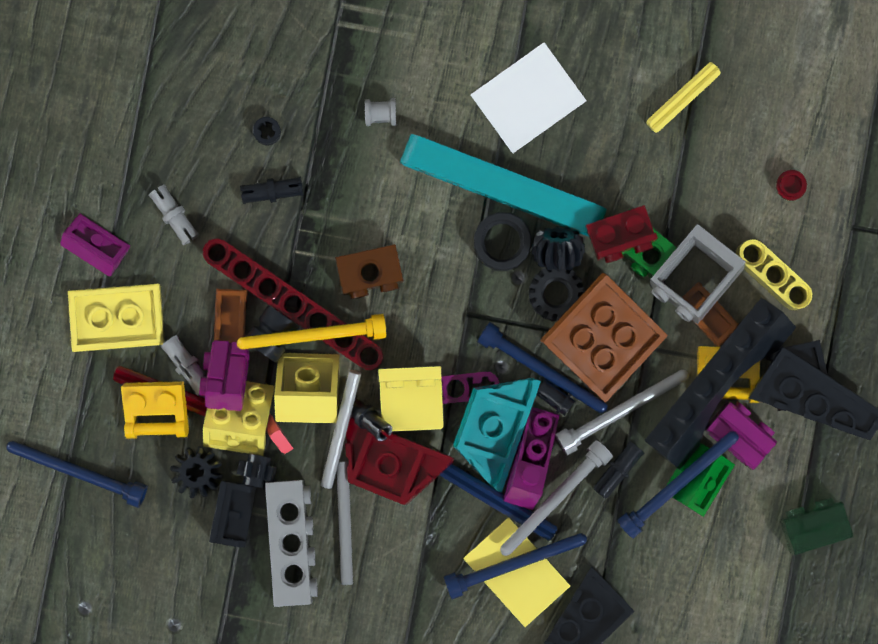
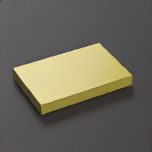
(116, 317)
(524, 590)

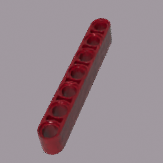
(282, 294)

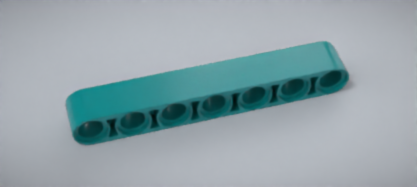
(500, 184)

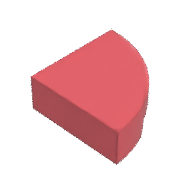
(278, 436)

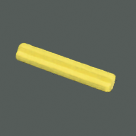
(683, 97)

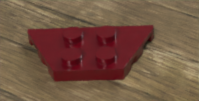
(392, 466)

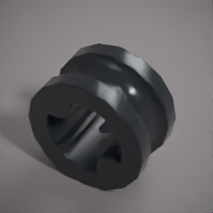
(258, 134)

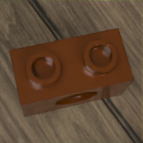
(351, 268)

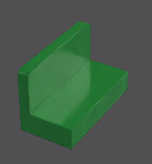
(703, 488)

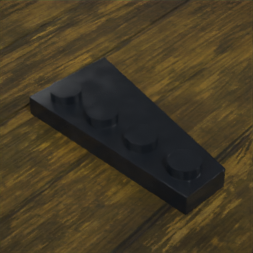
(808, 392)
(591, 614)

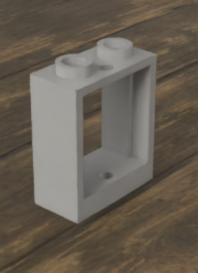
(717, 252)

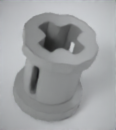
(380, 112)

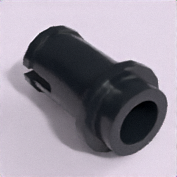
(555, 397)

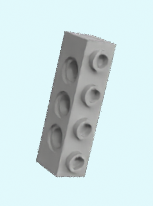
(285, 591)

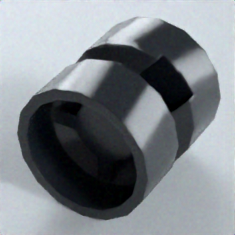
(273, 322)

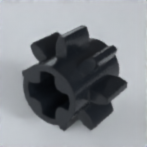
(256, 470)

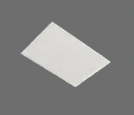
(528, 97)

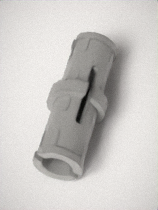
(173, 214)
(184, 362)

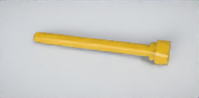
(372, 327)

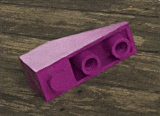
(532, 459)

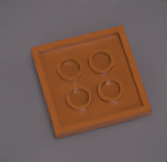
(604, 337)

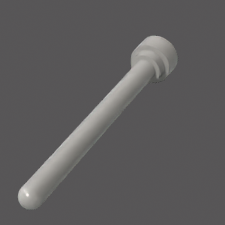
(572, 438)
(596, 456)

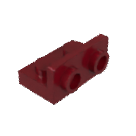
(621, 233)

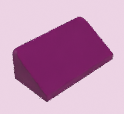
(94, 244)

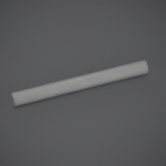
(340, 429)
(344, 519)

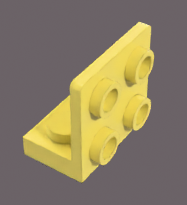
(411, 398)
(244, 429)

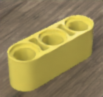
(788, 280)

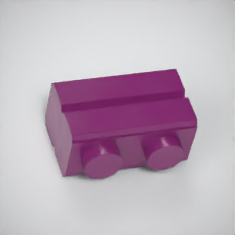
(225, 376)
(754, 440)

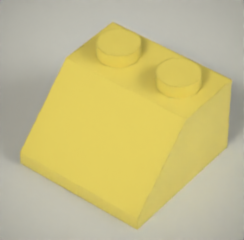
(307, 388)

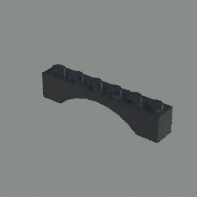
(755, 338)

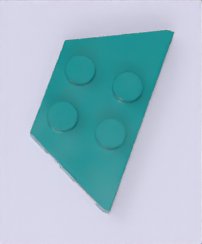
(494, 427)

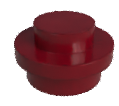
(791, 185)

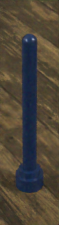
(493, 338)
(132, 492)
(634, 521)
(458, 583)

